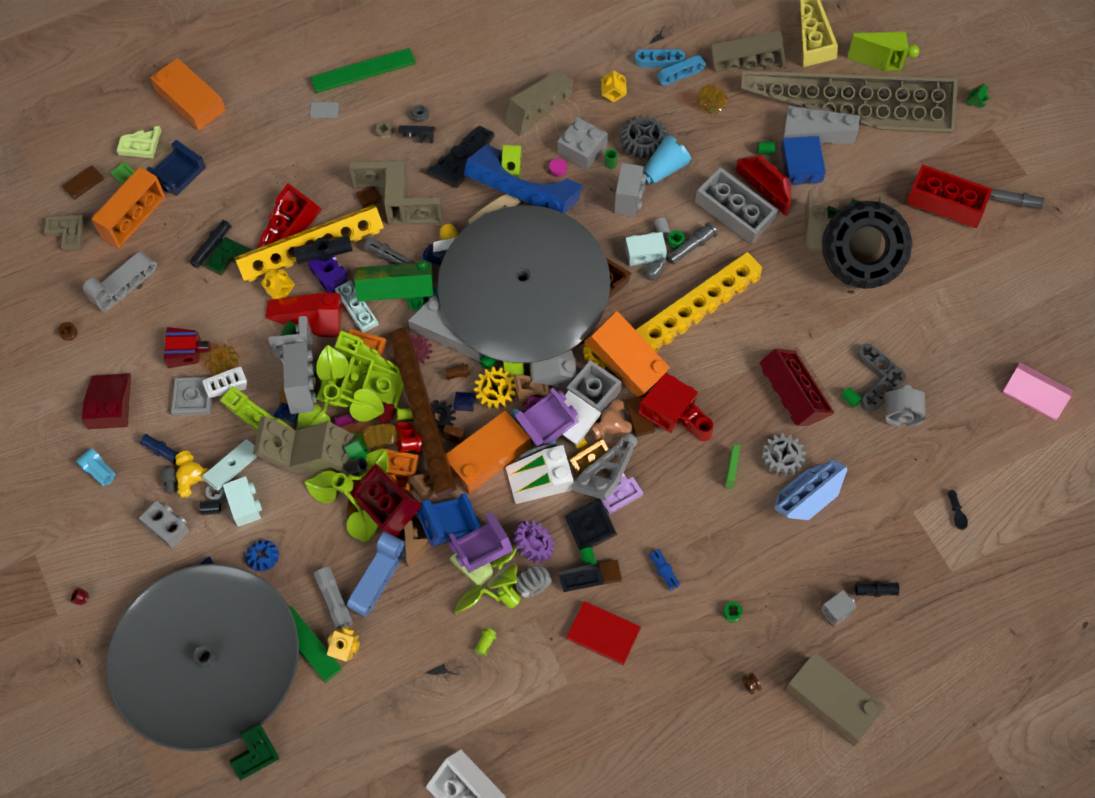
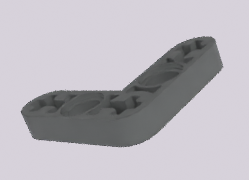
(886, 376)

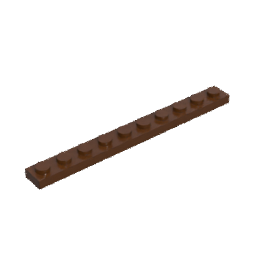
(422, 412)

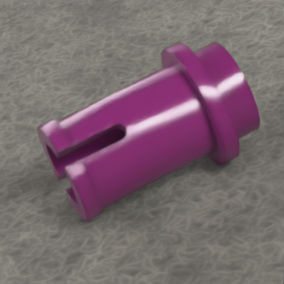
(345, 419)

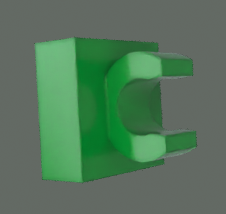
(978, 96)

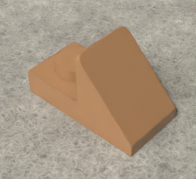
(527, 388)
(423, 486)
(414, 547)

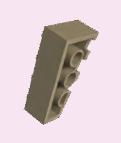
(750, 52)
(537, 101)

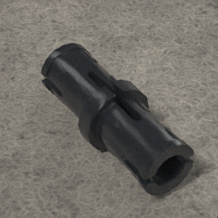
(877, 589)

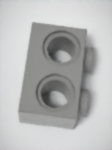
(164, 524)

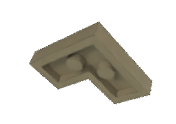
(70, 228)

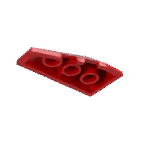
(290, 216)
(321, 309)

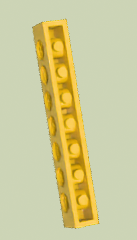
(351, 220)
(744, 265)

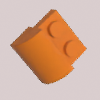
(402, 467)

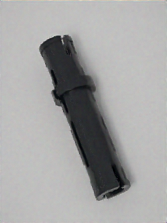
(207, 247)

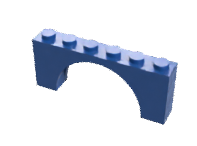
(486, 168)

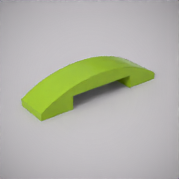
(245, 409)

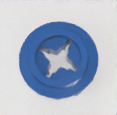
(262, 564)

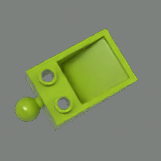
(882, 50)

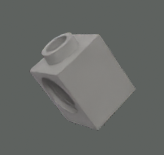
(839, 608)

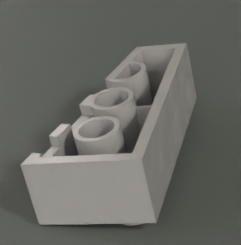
(829, 126)
(433, 326)

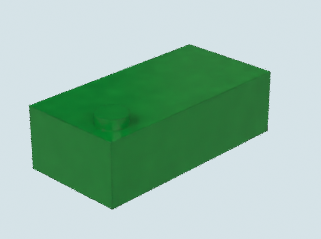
(394, 281)

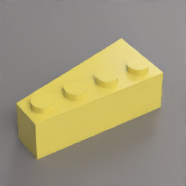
(817, 36)

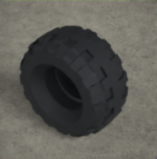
(842, 227)

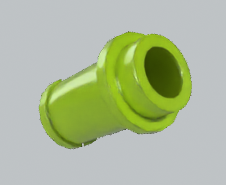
(404, 414)
(485, 641)

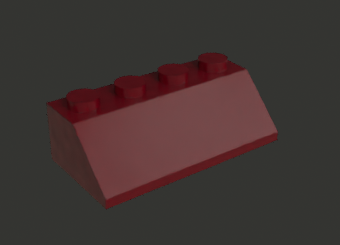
(795, 387)

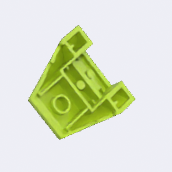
(365, 371)

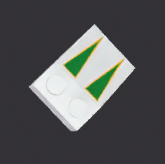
(540, 475)

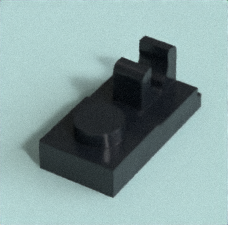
(410, 131)
(581, 577)

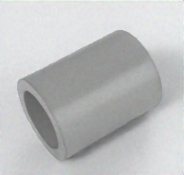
(662, 226)

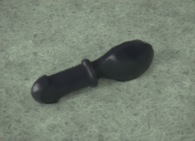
(960, 518)

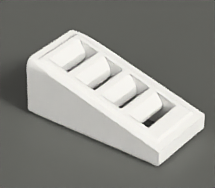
(223, 377)

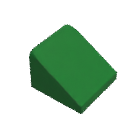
(356, 448)

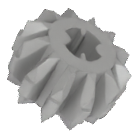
(533, 581)

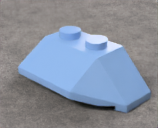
(811, 491)

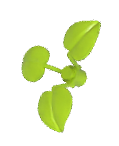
(333, 366)
(327, 483)
(503, 580)

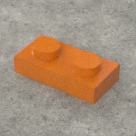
(371, 341)

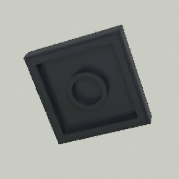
(590, 525)

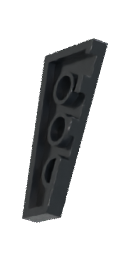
(452, 166)

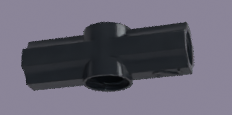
(314, 250)

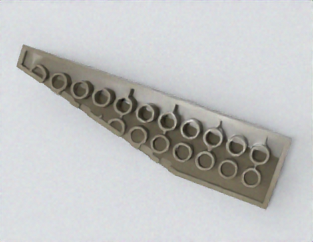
(880, 101)

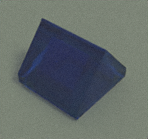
(284, 414)

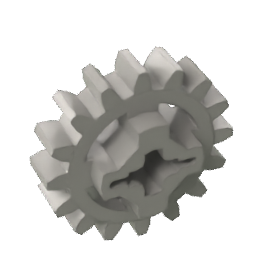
(775, 449)

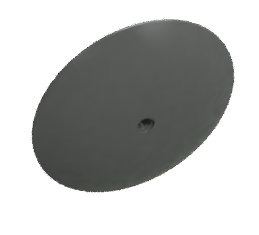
(529, 317)
(159, 650)

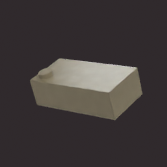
(834, 699)

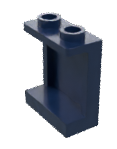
(178, 168)

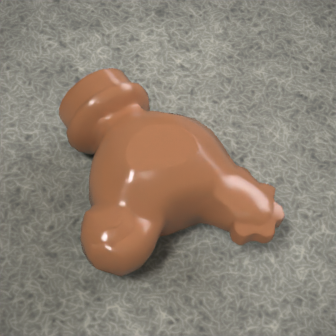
(611, 422)

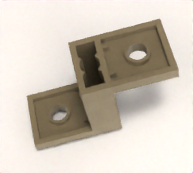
(398, 207)
(303, 449)

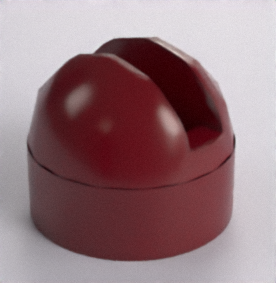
(78, 596)

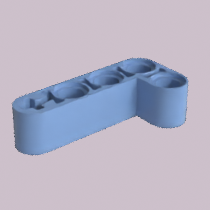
(389, 555)

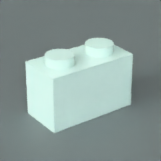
(645, 248)
(242, 501)

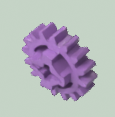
(533, 541)

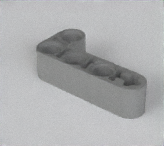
(119, 283)

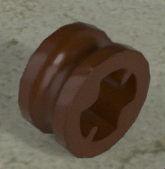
(67, 337)
(751, 683)

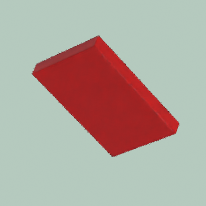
(603, 633)

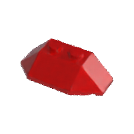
(766, 181)

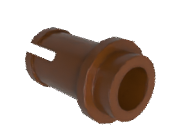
(457, 371)

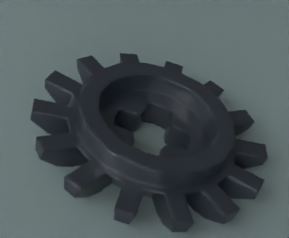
(442, 409)

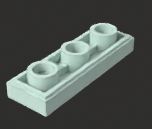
(361, 313)
(230, 465)

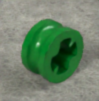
(675, 234)
(729, 618)

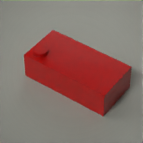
(949, 196)

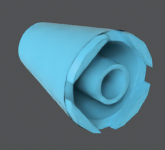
(666, 160)

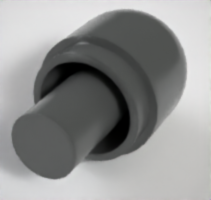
(655, 269)
(168, 478)

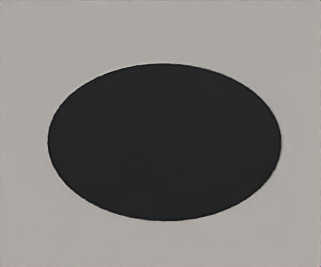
(536, 450)

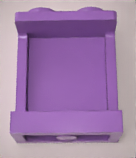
(548, 418)
(481, 545)

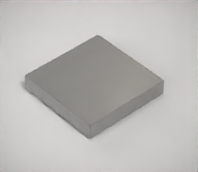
(190, 397)

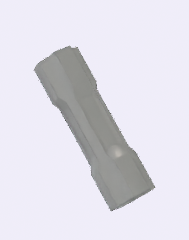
(335, 603)

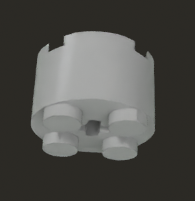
(905, 406)

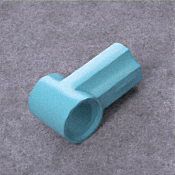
(94, 464)

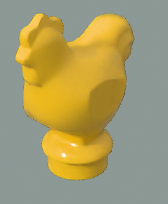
(188, 473)

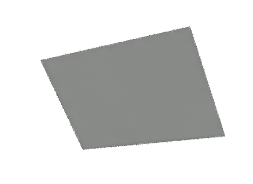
(324, 109)

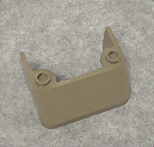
(863, 242)

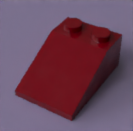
(107, 401)
(385, 500)

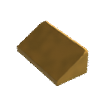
(587, 456)

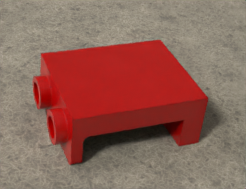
(667, 402)

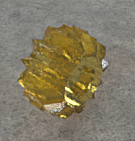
(711, 99)
(221, 359)
(380, 436)

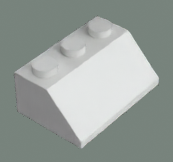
(462, 779)

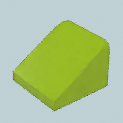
(513, 368)

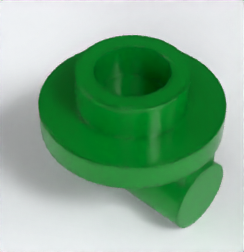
(415, 303)

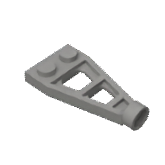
(601, 487)

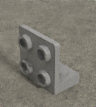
(303, 334)

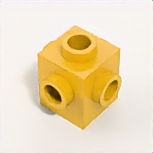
(613, 86)
(277, 283)
(343, 643)

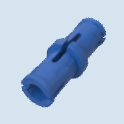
(664, 569)

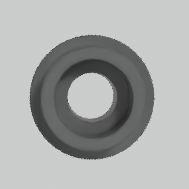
(419, 109)

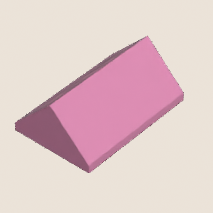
(1038, 391)

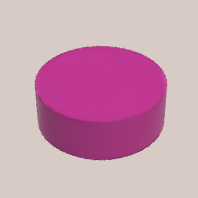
(558, 167)

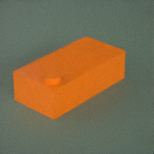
(187, 94)
(128, 207)
(627, 354)
(488, 451)

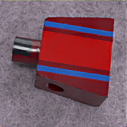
(183, 347)

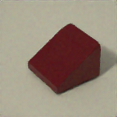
(387, 416)

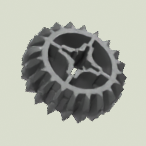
(644, 130)

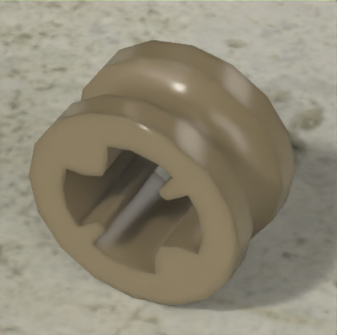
(384, 125)

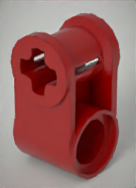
(694, 419)
(407, 438)

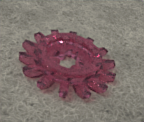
(419, 343)

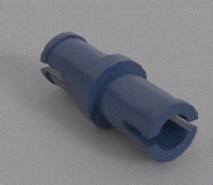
(159, 448)

